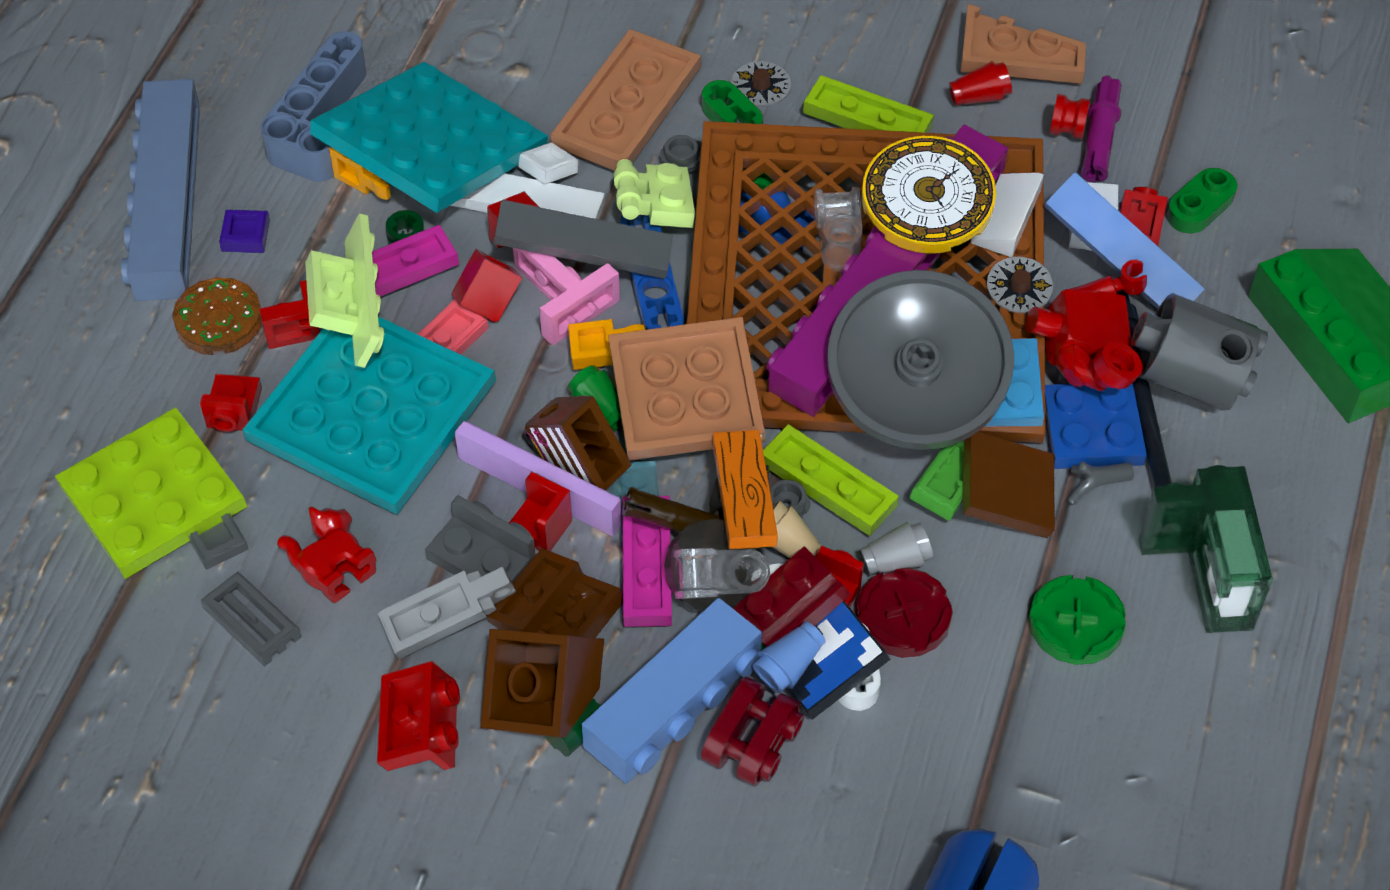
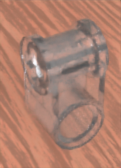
(838, 226)
(712, 572)

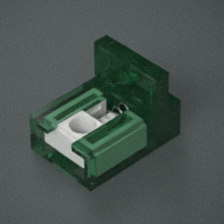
(1223, 539)

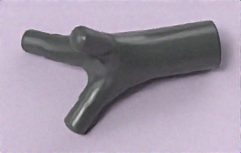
(1099, 476)

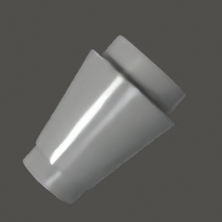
(898, 549)

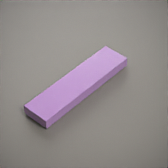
(514, 464)

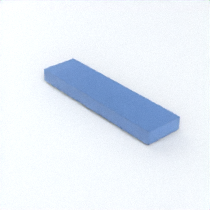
(1119, 240)

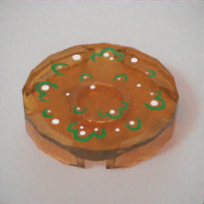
(217, 315)

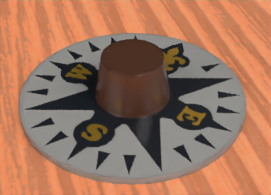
(762, 82)
(1019, 284)

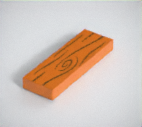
(744, 489)

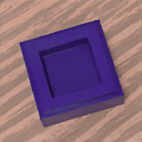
(244, 231)

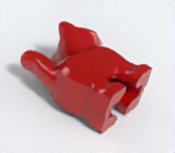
(332, 555)

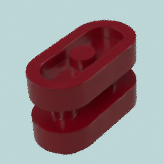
(761, 756)

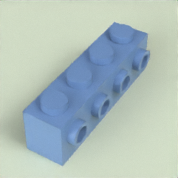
(672, 691)

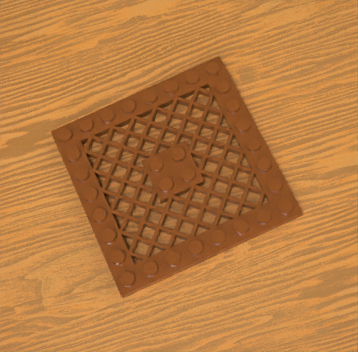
(812, 152)

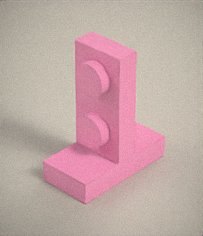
(570, 297)

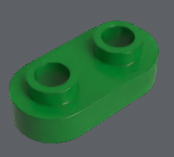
(1208, 195)

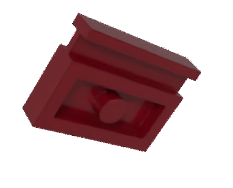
(794, 594)

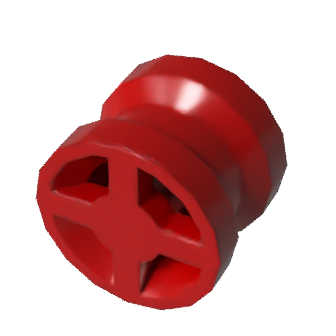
(1069, 116)

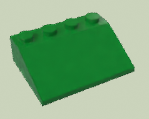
(1333, 320)

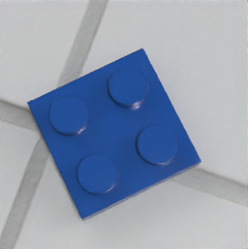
(1093, 426)

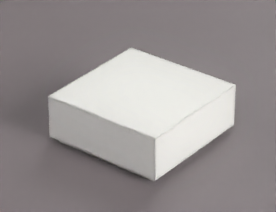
(548, 163)

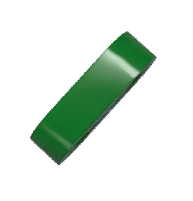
(737, 106)

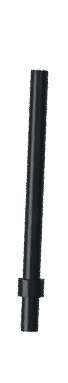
(1147, 414)

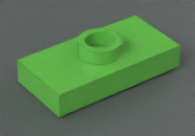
(942, 483)

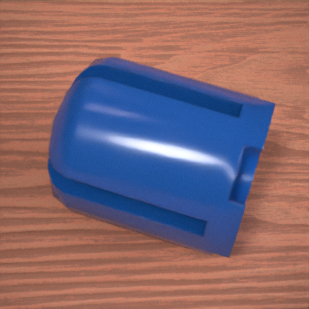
(966, 860)

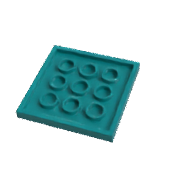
(428, 135)
(375, 424)

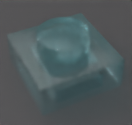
(641, 476)

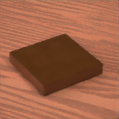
(1009, 484)

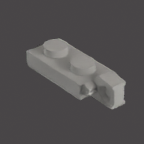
(443, 609)

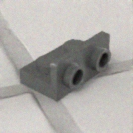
(480, 542)

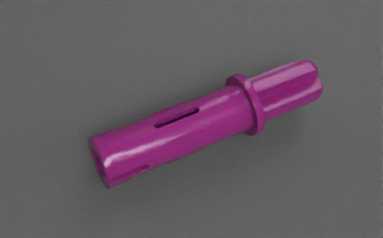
(1104, 116)

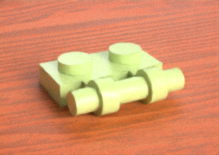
(659, 192)

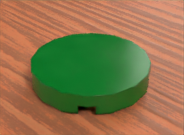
(1077, 619)

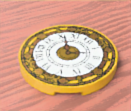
(928, 193)

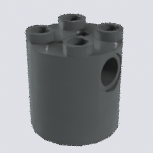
(1198, 351)

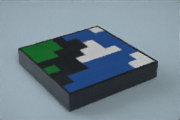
(840, 664)

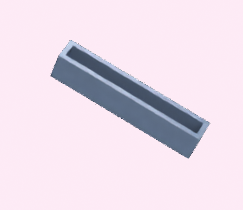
(163, 190)

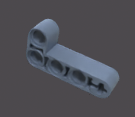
(321, 86)

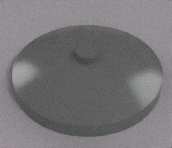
(920, 359)

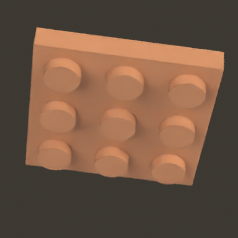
(684, 386)

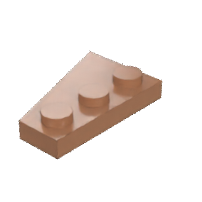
(1024, 52)

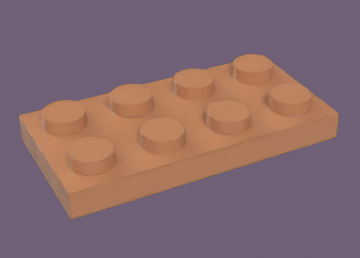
(626, 100)

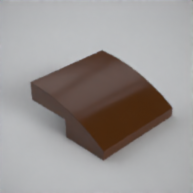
(557, 599)

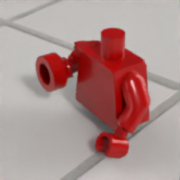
(1090, 331)

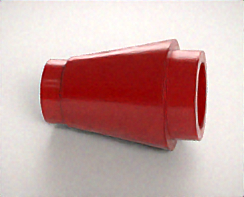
(982, 85)

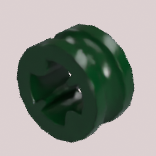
(403, 220)

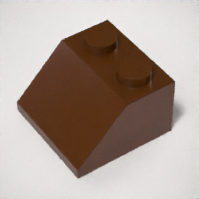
(539, 681)

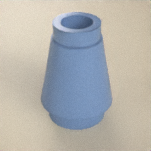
(788, 657)

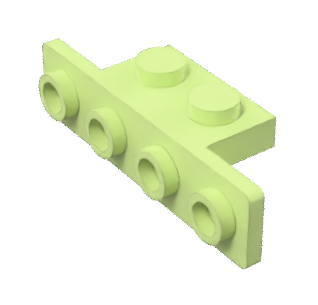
(344, 292)

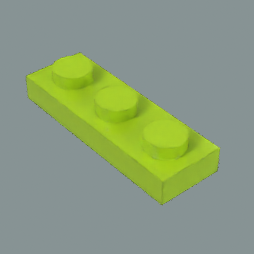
(861, 109)
(830, 480)

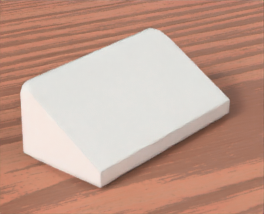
(1013, 206)

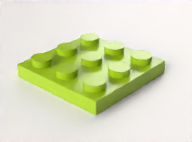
(150, 492)

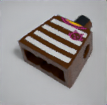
(578, 440)

